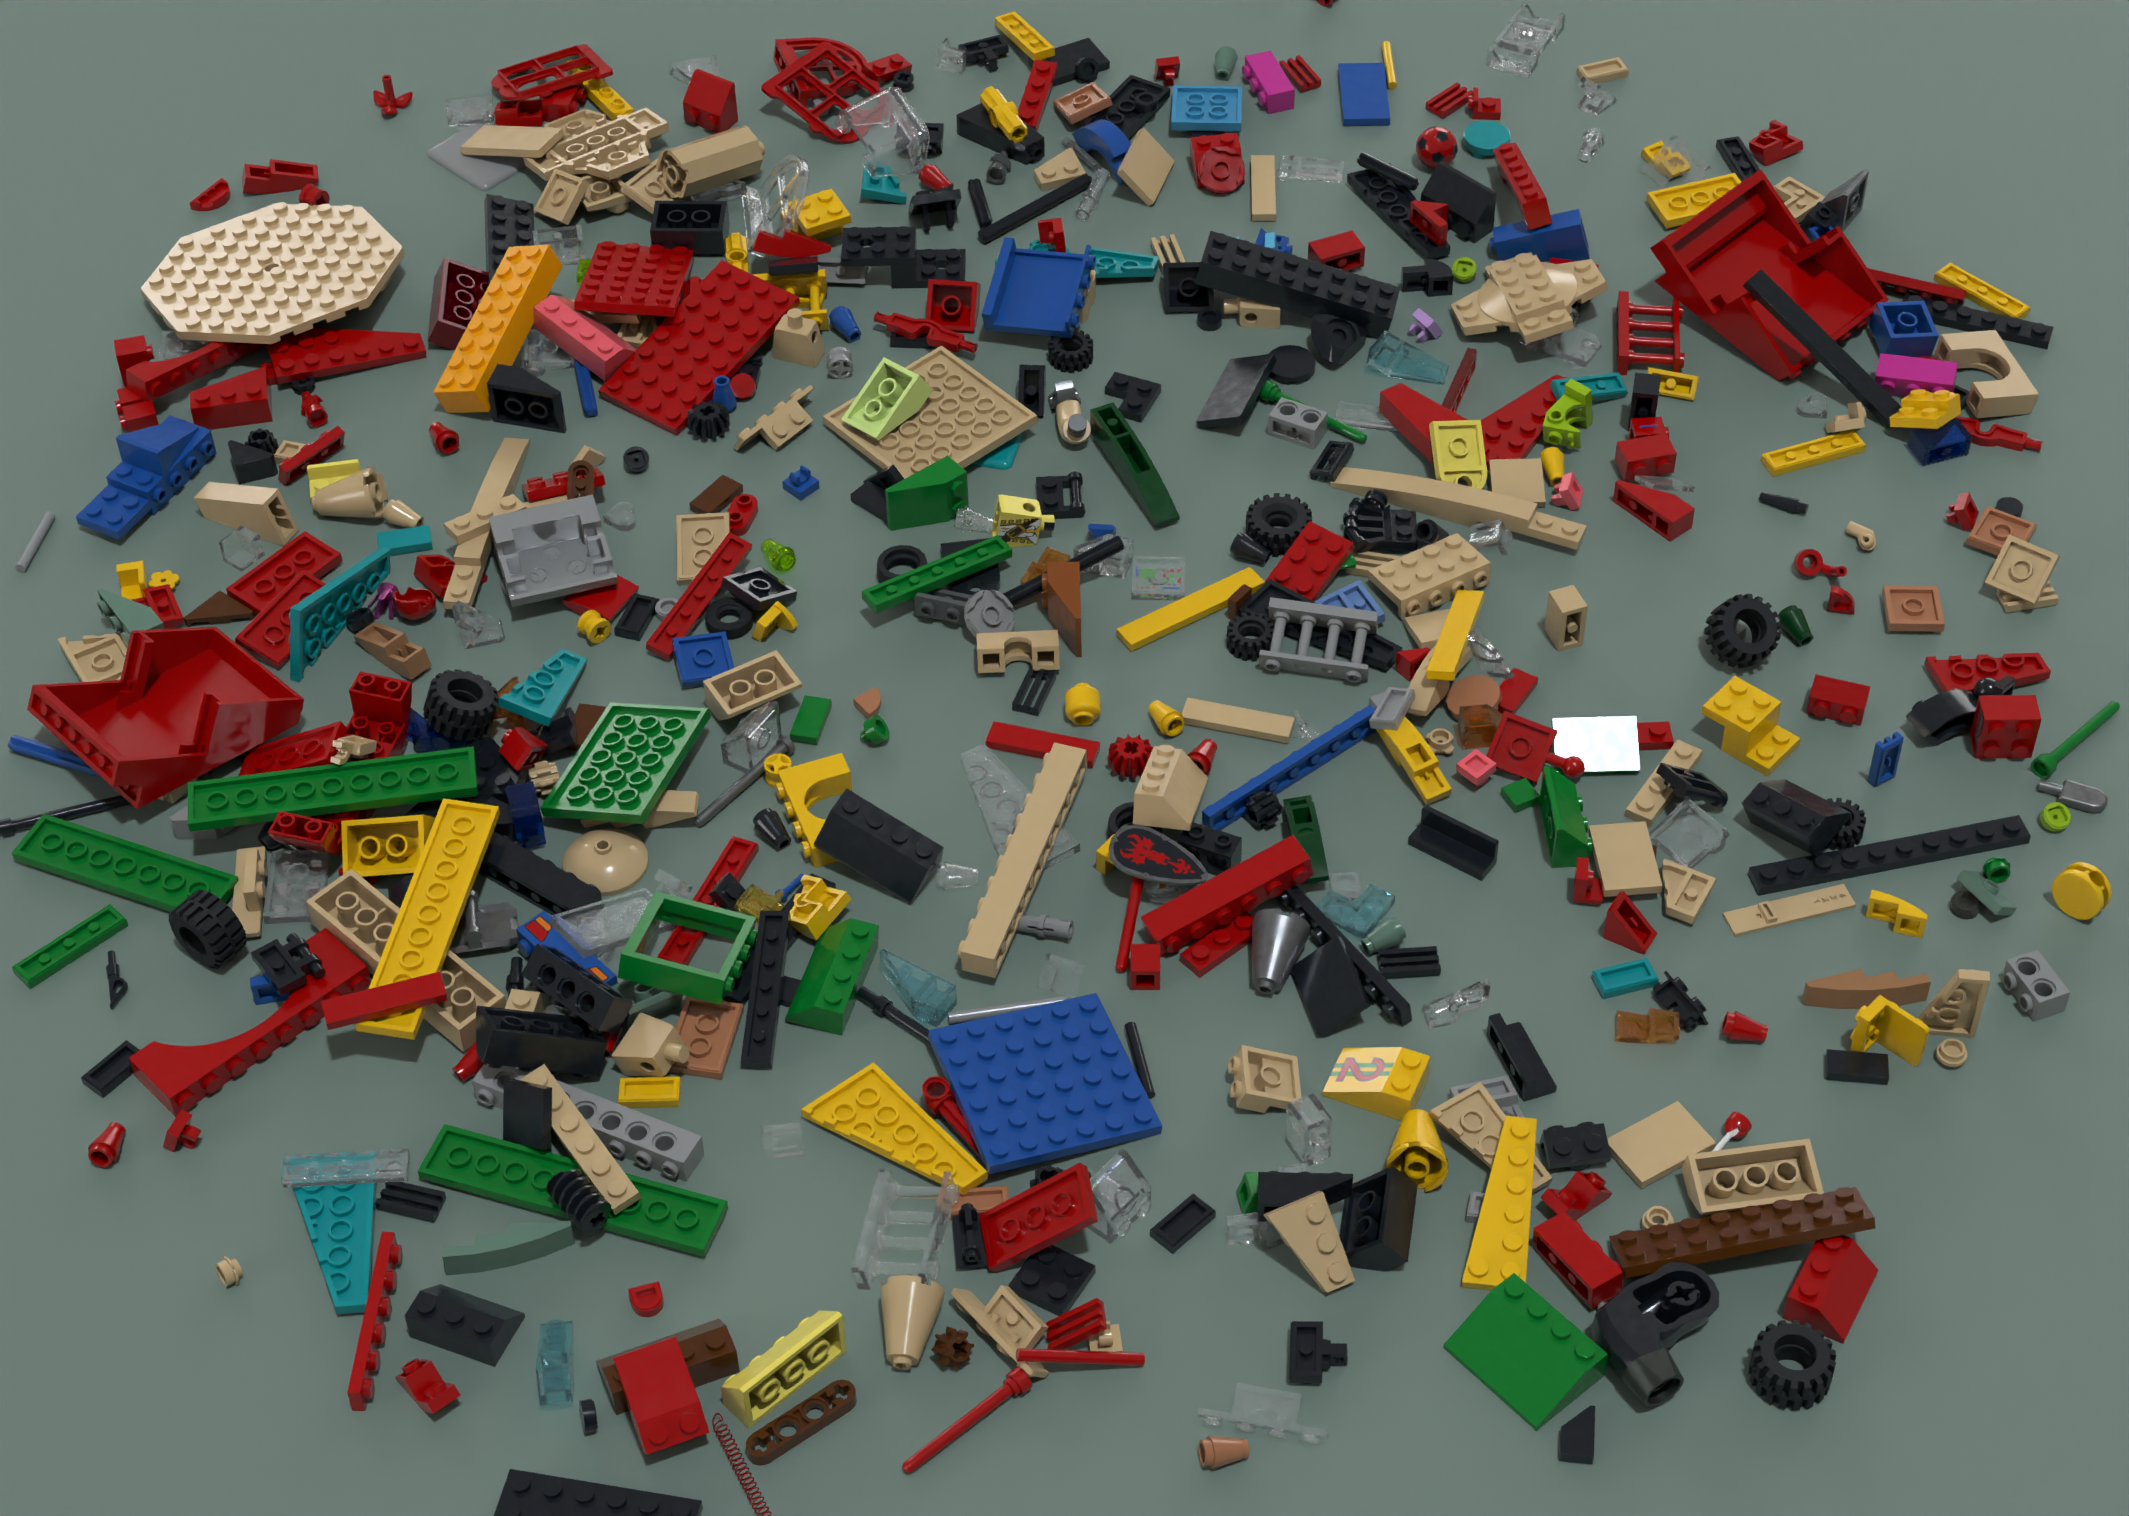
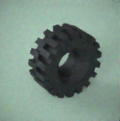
(1277, 512)

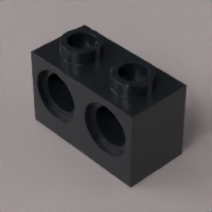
(1212, 847)

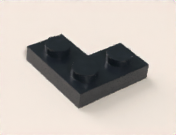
(1136, 393)

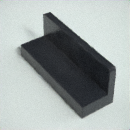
(1455, 843)
(1520, 1058)

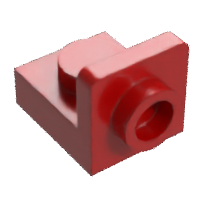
(1484, 108)
(1052, 232)
(1585, 886)

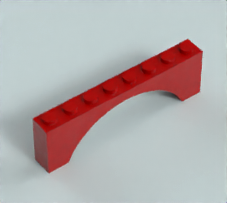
(189, 1073)

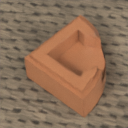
(868, 702)

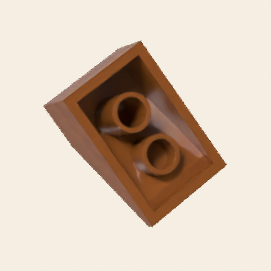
(1064, 601)

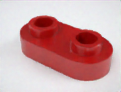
(742, 513)

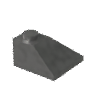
(1847, 199)

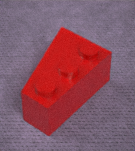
(233, 402)

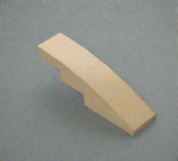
(670, 808)

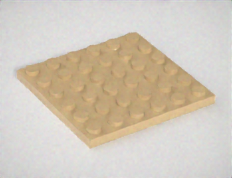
(959, 419)

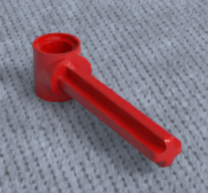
(945, 1106)

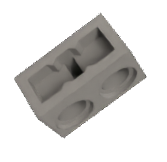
(1297, 423)
(2035, 985)

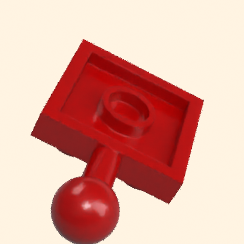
(1524, 748)

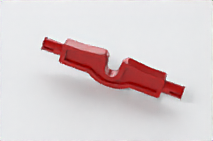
(936, 337)
(1999, 436)

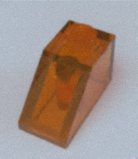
(1477, 725)

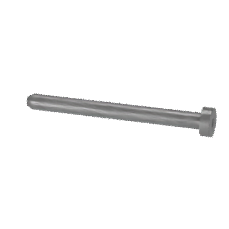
(784, 746)

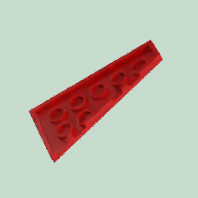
(337, 351)
(1518, 425)

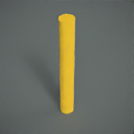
(1389, 65)

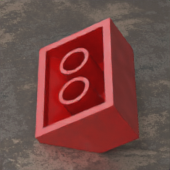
(1831, 1287)

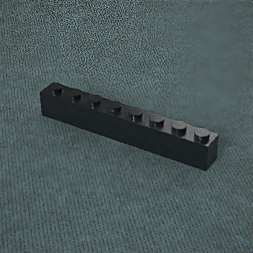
(526, 873)

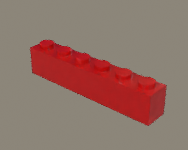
(1227, 895)

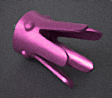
(384, 597)

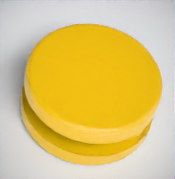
(2081, 891)

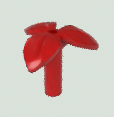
(387, 100)

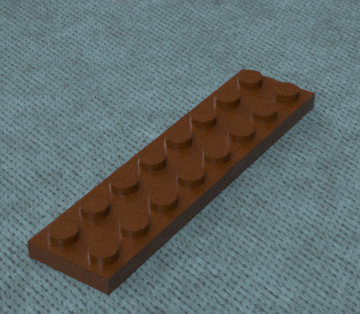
(1742, 1231)

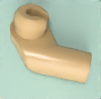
(1865, 536)

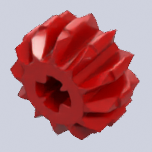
(1129, 756)

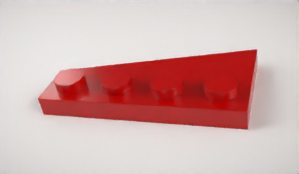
(1966, 672)

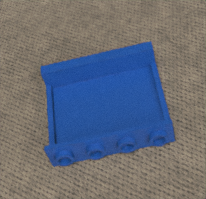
(1037, 291)

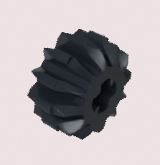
(708, 420)

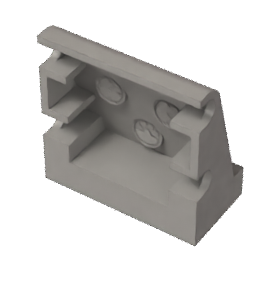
(552, 550)

